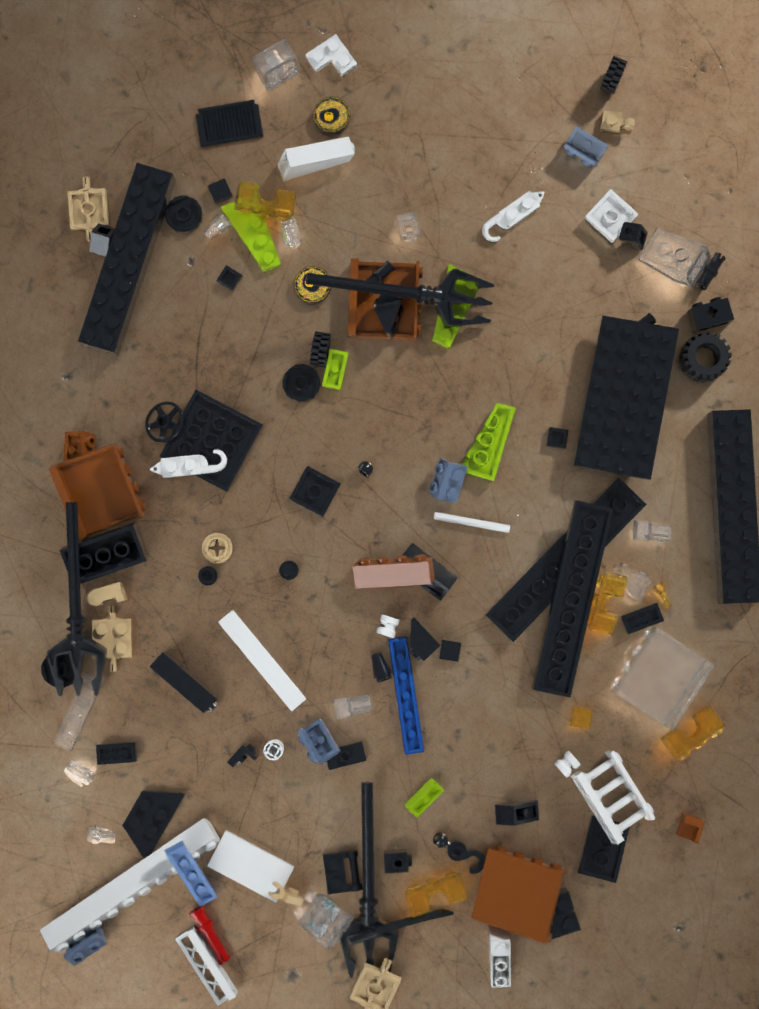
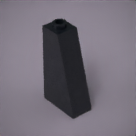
(184, 682)

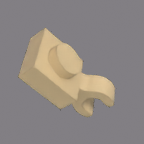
(613, 122)
(287, 895)

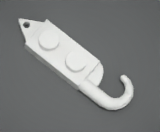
(513, 213)
(188, 465)

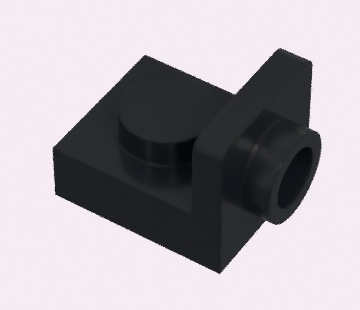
(634, 234)
(239, 756)

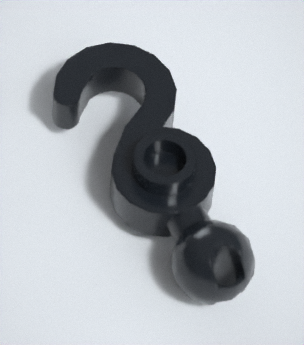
(457, 851)

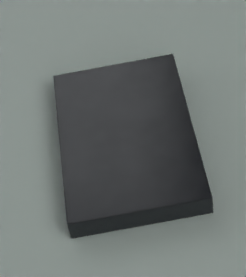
(600, 856)

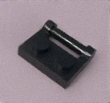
(336, 874)

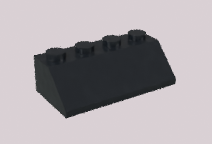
(108, 552)

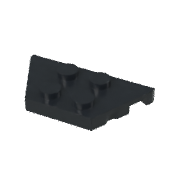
(150, 818)

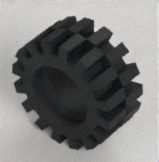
(613, 74)
(320, 349)

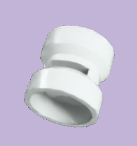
(387, 626)
(274, 746)
(567, 764)

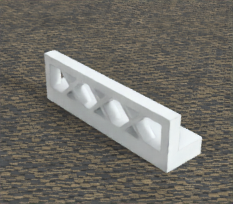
(210, 963)

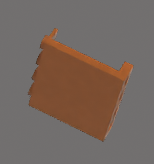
(362, 317)
(100, 487)
(518, 893)

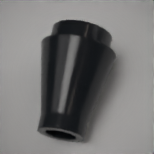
(380, 668)

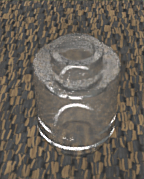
(291, 233)
(79, 773)

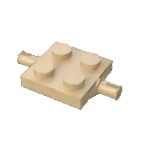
(87, 208)
(114, 635)
(375, 986)

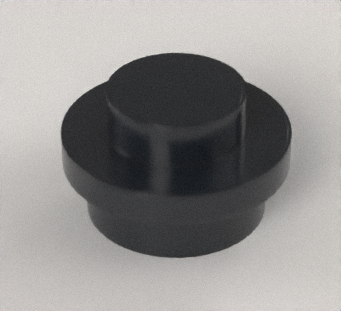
(288, 570)
(207, 575)

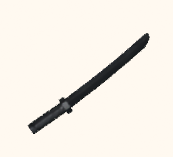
(377, 931)

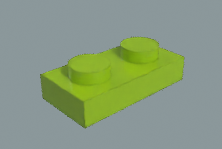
(335, 369)
(424, 797)

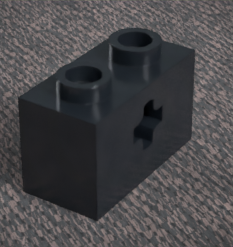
(721, 314)

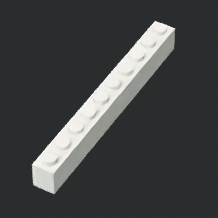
(125, 889)

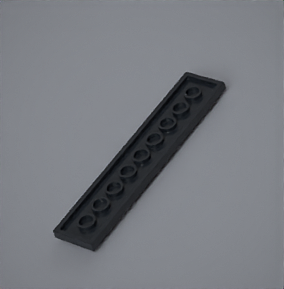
(536, 587)
(572, 598)

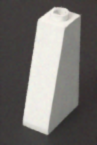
(315, 157)

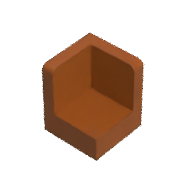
(690, 827)

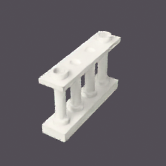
(594, 797)

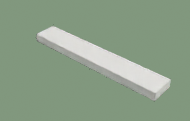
(262, 660)

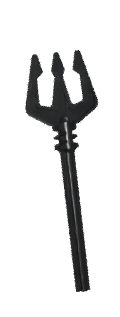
(442, 296)
(76, 642)
(368, 902)

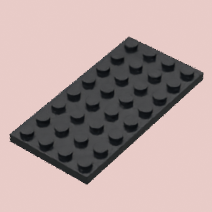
(626, 397)

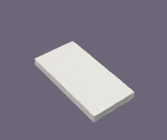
(249, 865)

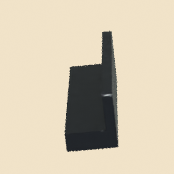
(443, 577)

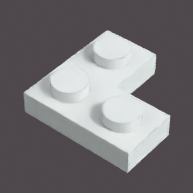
(331, 51)

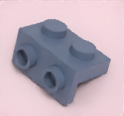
(585, 146)
(447, 480)
(318, 742)
(86, 946)

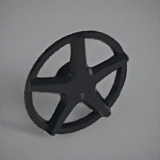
(164, 422)

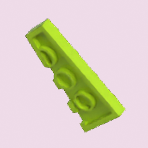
(255, 235)
(446, 335)
(489, 446)

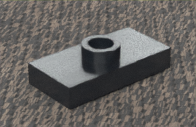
(642, 618)
(116, 753)
(349, 755)

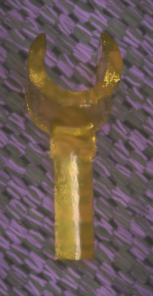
(662, 593)

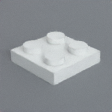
(610, 215)

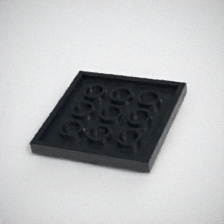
(212, 427)

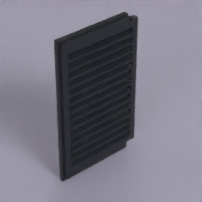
(229, 123)

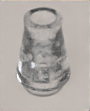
(217, 226)
(99, 835)

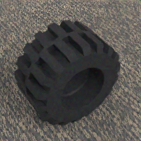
(716, 346)

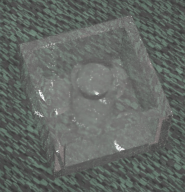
(276, 64)

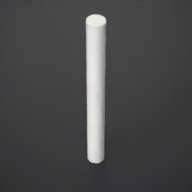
(472, 522)

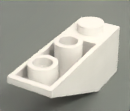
(499, 957)

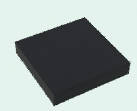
(315, 491)

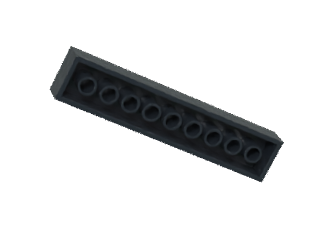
(127, 259)
(734, 506)

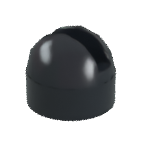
(365, 468)

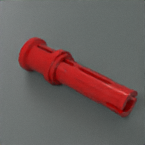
(205, 927)

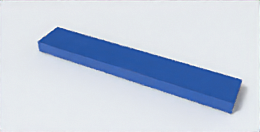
(406, 695)

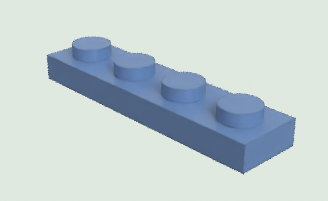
(191, 873)

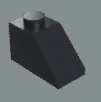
(389, 312)
(421, 641)
(516, 812)

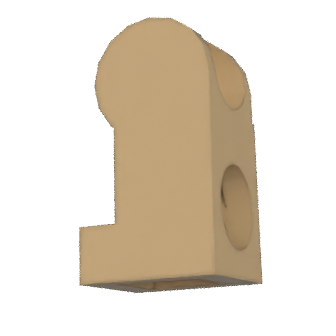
(113, 591)

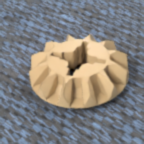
(210, 541)

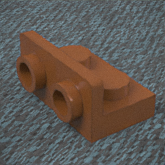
(77, 444)

